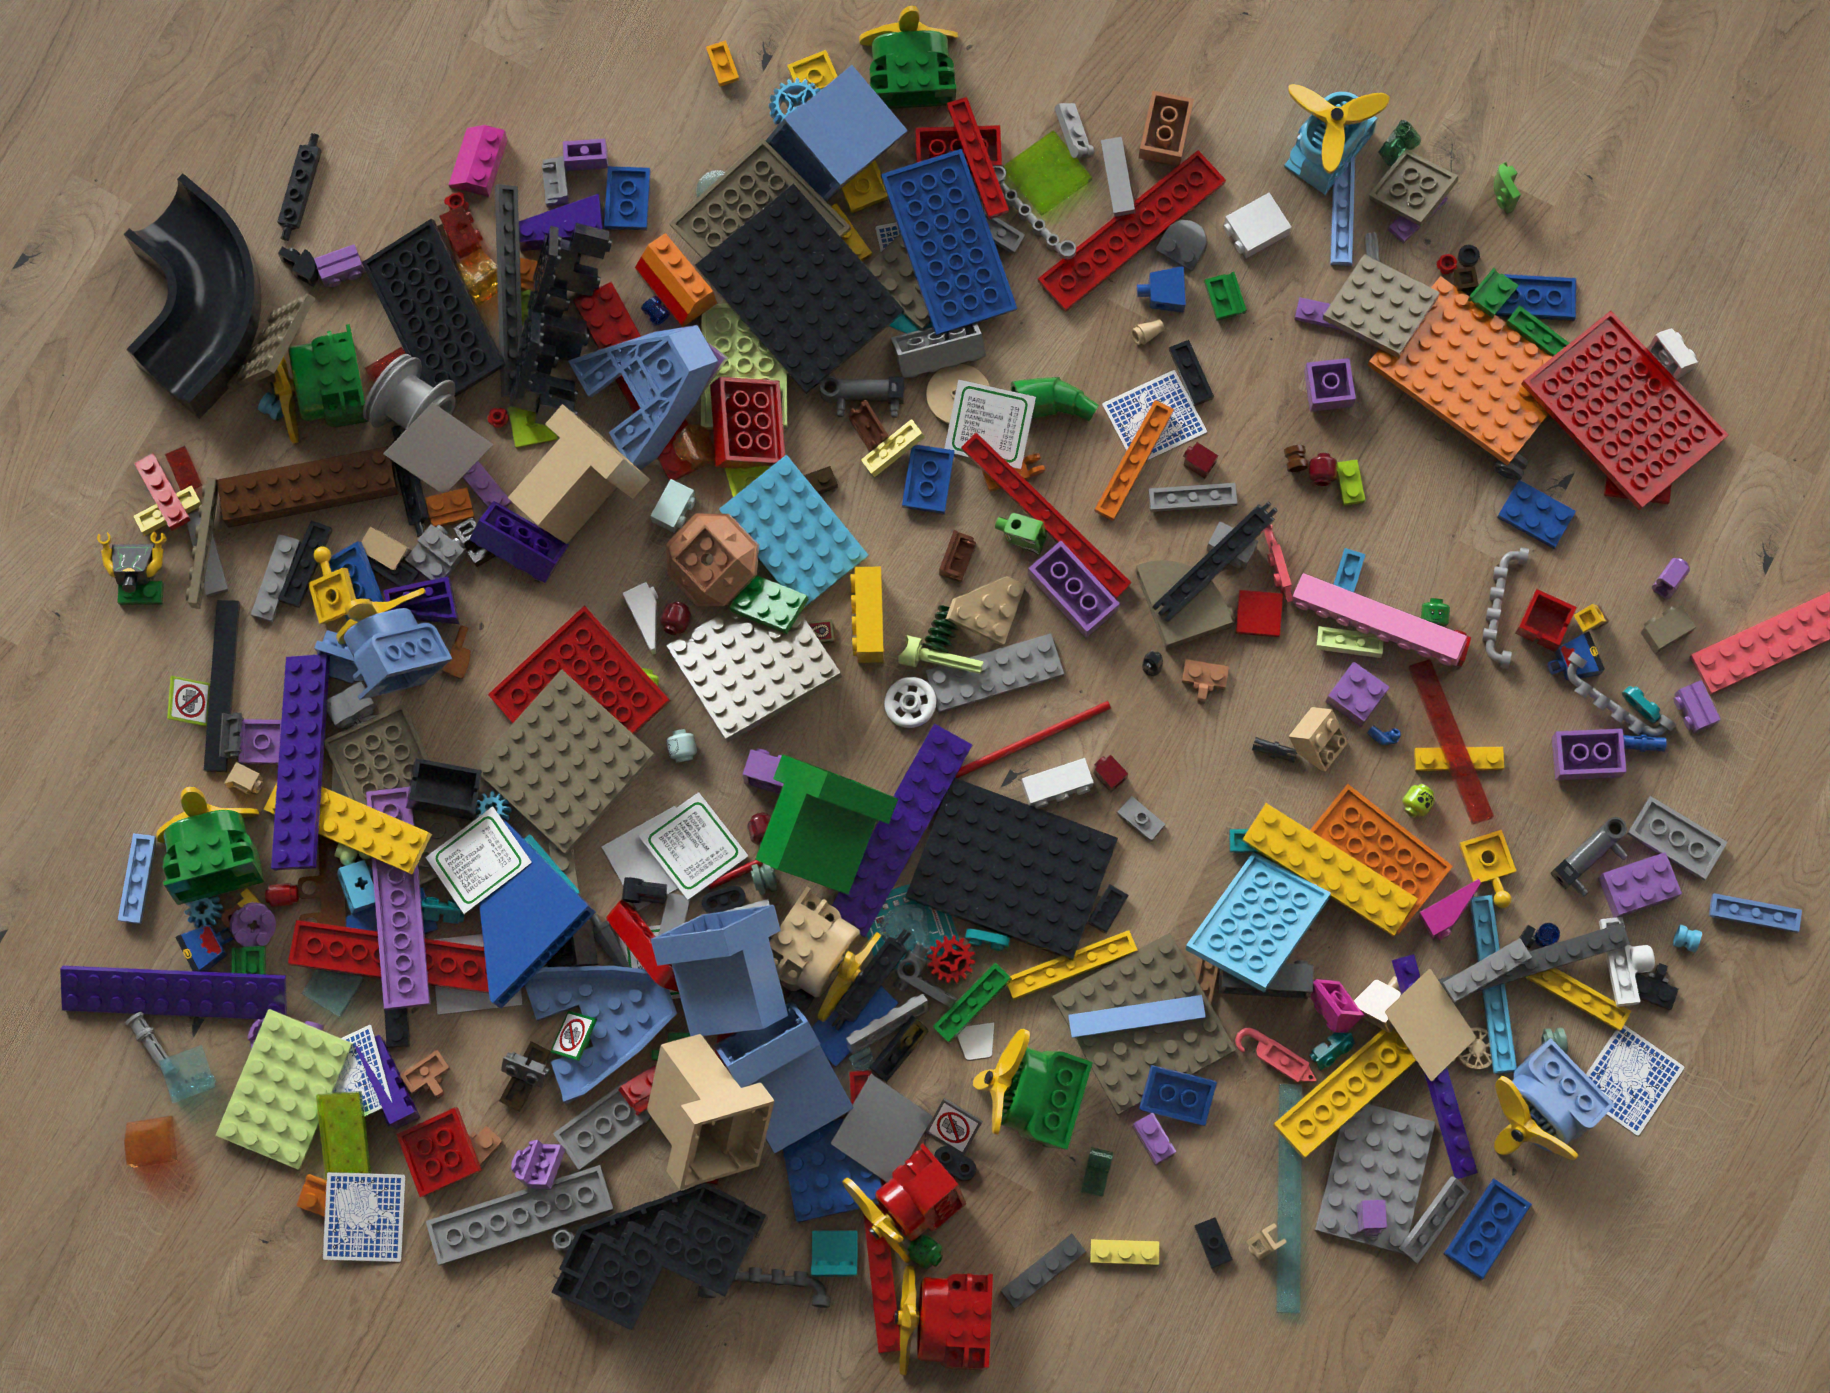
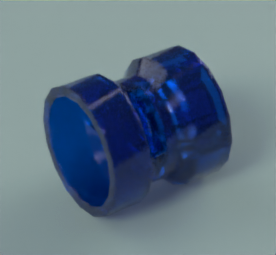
(655, 310)
(1547, 931)

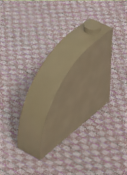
(1198, 619)

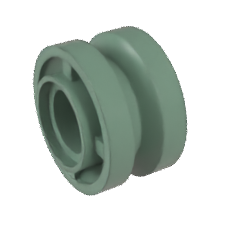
(764, 878)
(1558, 1037)

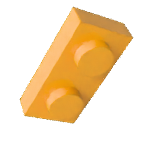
(722, 63)

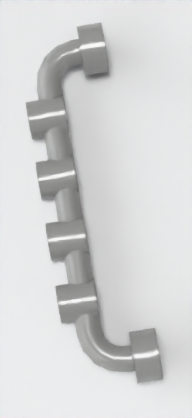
(1066, 249)
(1493, 613)
(1618, 712)

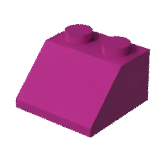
(1335, 1005)

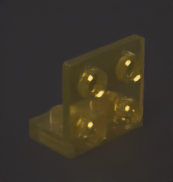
(480, 276)

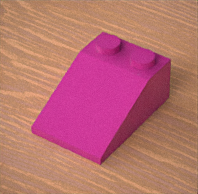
(1443, 915)

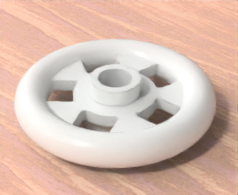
(901, 686)

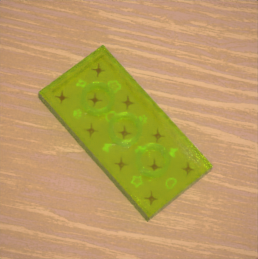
(343, 1132)

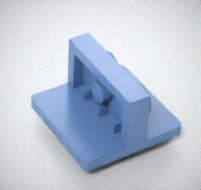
(341, 660)

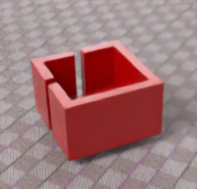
(1545, 620)

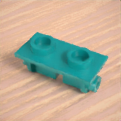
(434, 907)
(1340, 1044)

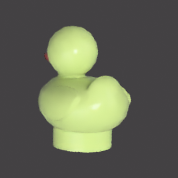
(348, 855)

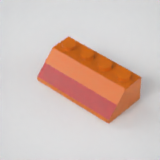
(675, 280)

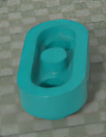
(1636, 699)
(979, 937)

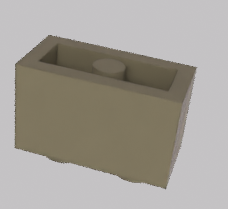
(1667, 629)

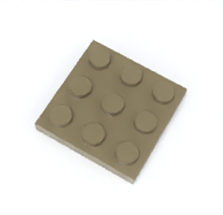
(1413, 187)

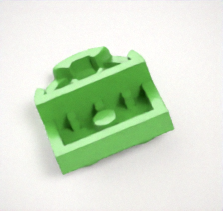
(1505, 189)

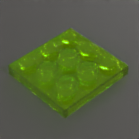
(1047, 173)

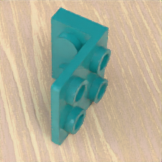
(834, 1254)

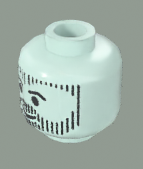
(681, 746)

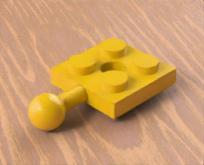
(324, 586)
(1500, 867)

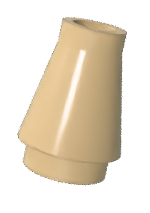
(1147, 331)

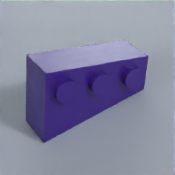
(434, 605)

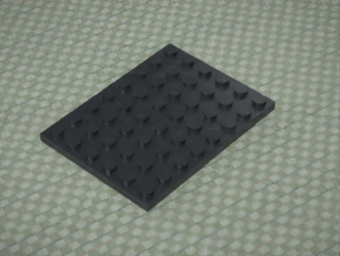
(799, 288)
(1011, 868)

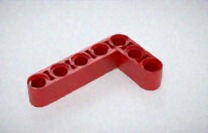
(638, 939)

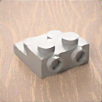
(436, 553)

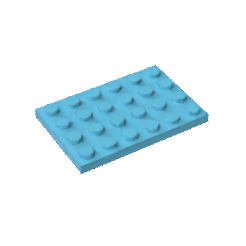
(795, 530)
(1258, 921)

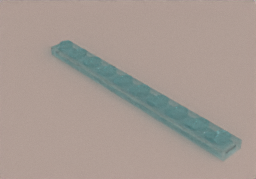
(1288, 1211)

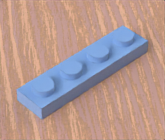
(137, 878)

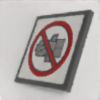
(953, 1126)

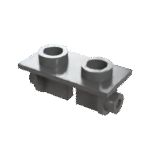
(230, 735)
(515, 1066)

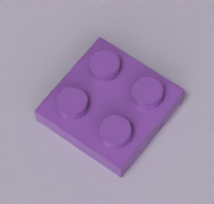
(260, 741)

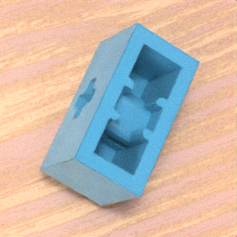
(355, 897)

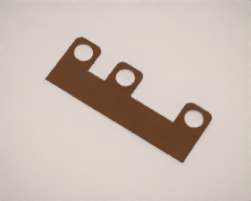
(327, 886)

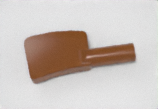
(460, 656)

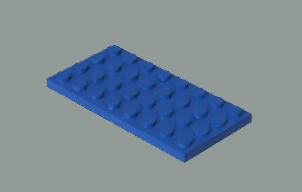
(948, 242)

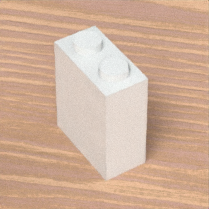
(1257, 225)

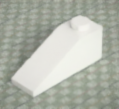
(643, 607)

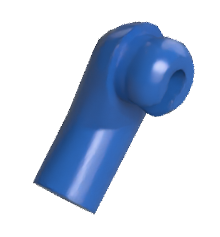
(1384, 738)

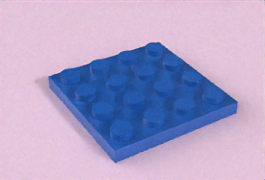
(817, 1175)

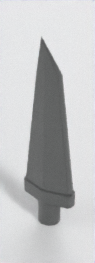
(606, 938)

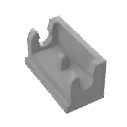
(555, 181)

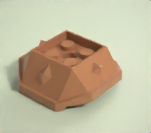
(733, 559)

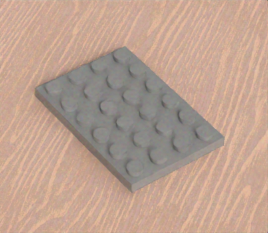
(1376, 1158)

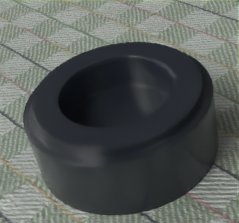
(1468, 255)

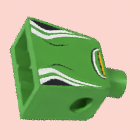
(1023, 532)

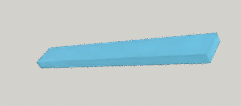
(1493, 998)

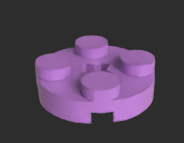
(261, 934)

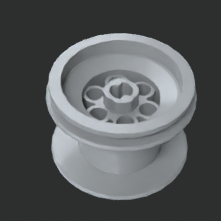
(403, 395)

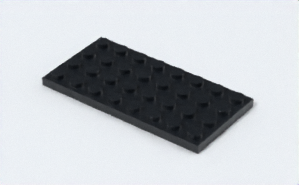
(433, 309)

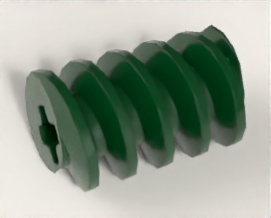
(940, 632)

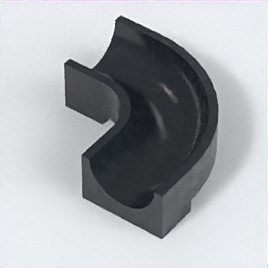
(209, 301)

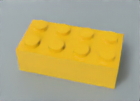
(868, 621)

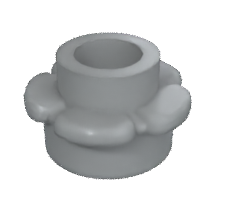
(556, 1239)

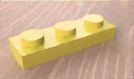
(893, 448)
(152, 518)
(1124, 1252)

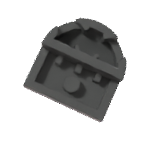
(1184, 243)

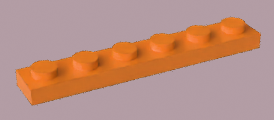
(1134, 460)

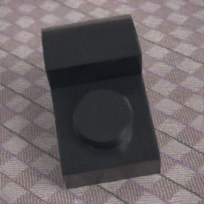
(303, 266)

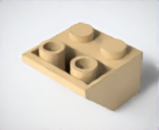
(1319, 737)

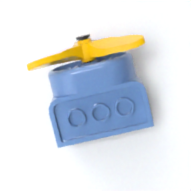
(391, 645)
(1548, 1103)

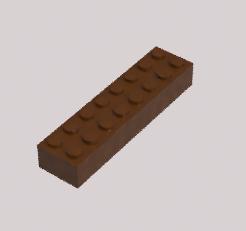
(307, 487)

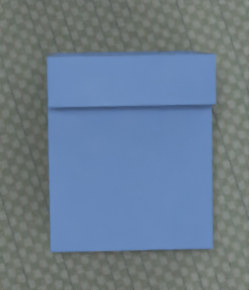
(836, 133)
(725, 970)
(794, 1073)

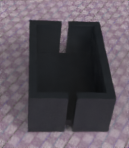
(443, 789)

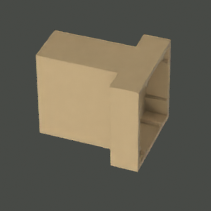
(574, 477)
(706, 1114)

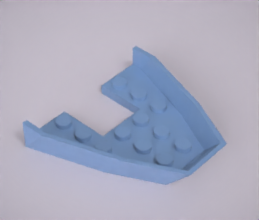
(665, 377)
(627, 1012)

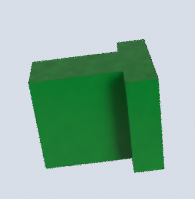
(821, 824)

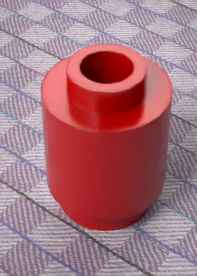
(281, 894)

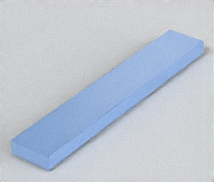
(1343, 216)
(1136, 1016)

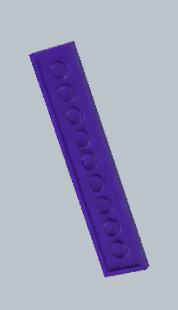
(300, 762)
(895, 842)
(172, 992)

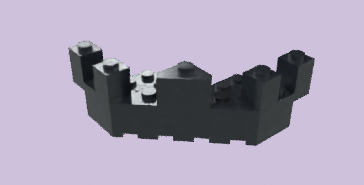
(548, 332)
(687, 1232)

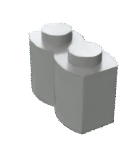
(347, 707)

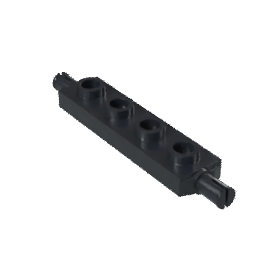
(299, 187)
(411, 493)
(872, 979)

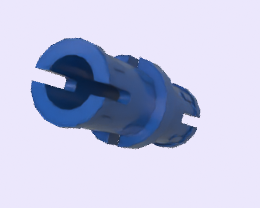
(1644, 743)

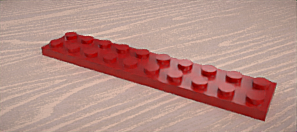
(1131, 233)
(610, 325)
(357, 953)

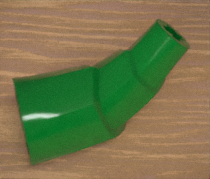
(1055, 396)

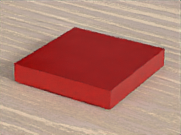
(1259, 613)

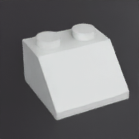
(1672, 353)

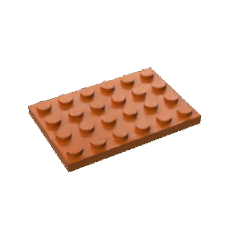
(1382, 845)

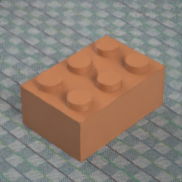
(1166, 128)

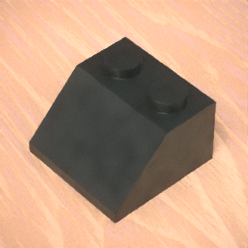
(578, 950)

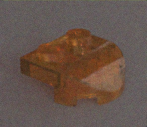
(694, 445)

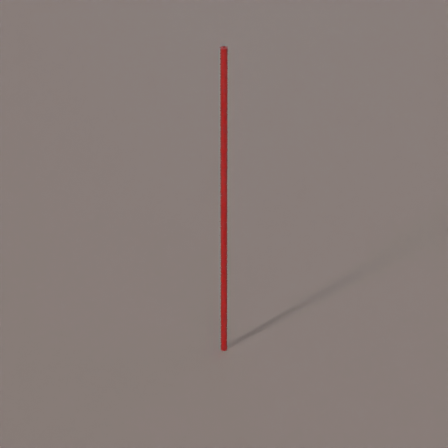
(964, 770)

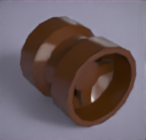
(1296, 458)

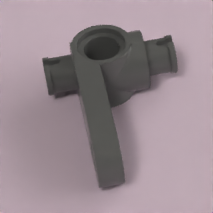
(917, 958)

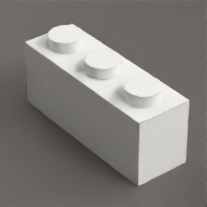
(1057, 783)

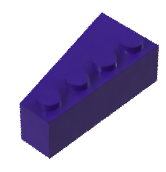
(585, 212)
(402, 1108)

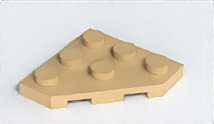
(988, 609)

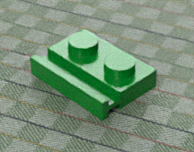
(1493, 293)
(1225, 296)
(249, 960)

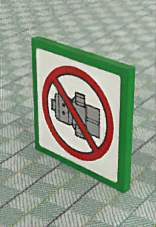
(573, 1035)

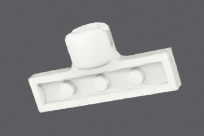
(1623, 966)

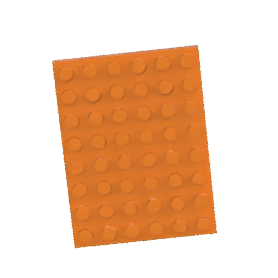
(1470, 373)

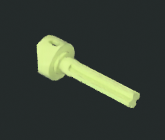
(915, 652)

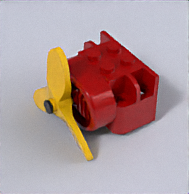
(914, 1199)
(950, 1320)

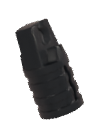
(1152, 663)

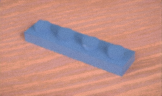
(1755, 913)

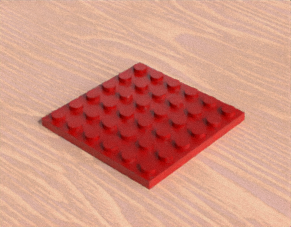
(594, 662)

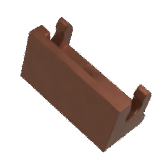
(868, 426)
(957, 556)

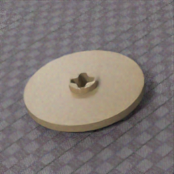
(943, 388)

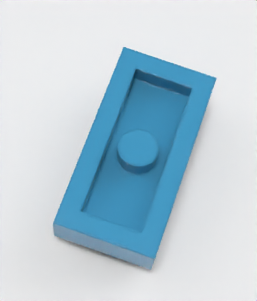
(1349, 569)

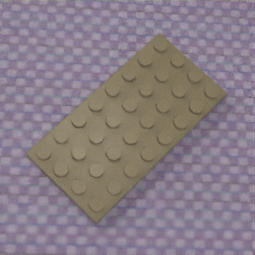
(381, 757)

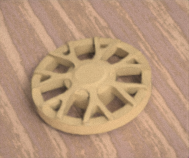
(1476, 1050)

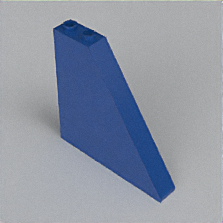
(527, 923)

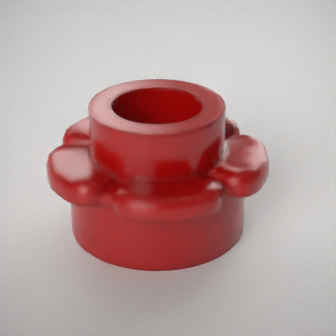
(1447, 258)
(502, 421)

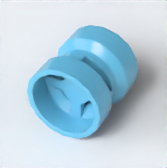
(271, 406)
(1687, 938)

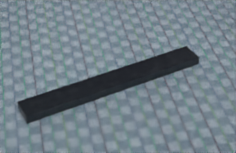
(221, 680)

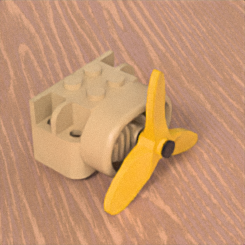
(816, 947)

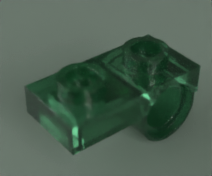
(1401, 138)
(1097, 1172)

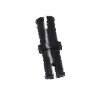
(1274, 749)

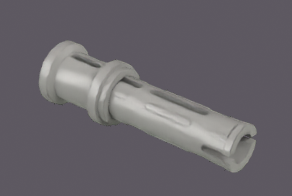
(145, 1035)

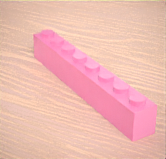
(1379, 619)

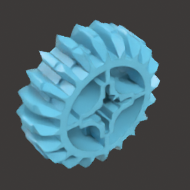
(786, 95)

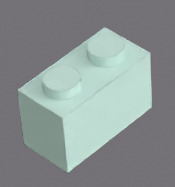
(673, 506)

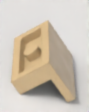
(384, 548)

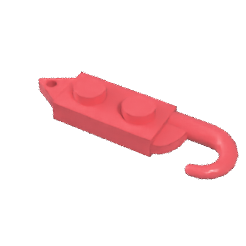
(1276, 559)
(1277, 1056)

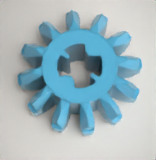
(498, 803)
(209, 914)

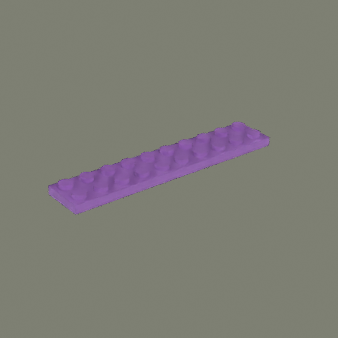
(399, 917)

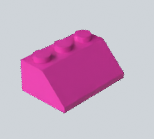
(479, 159)

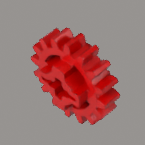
(941, 962)

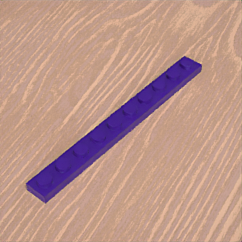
(1441, 1091)

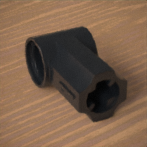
(637, 890)

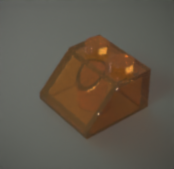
(150, 1142)

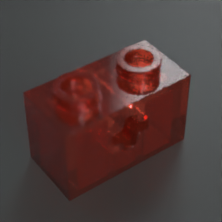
(458, 220)

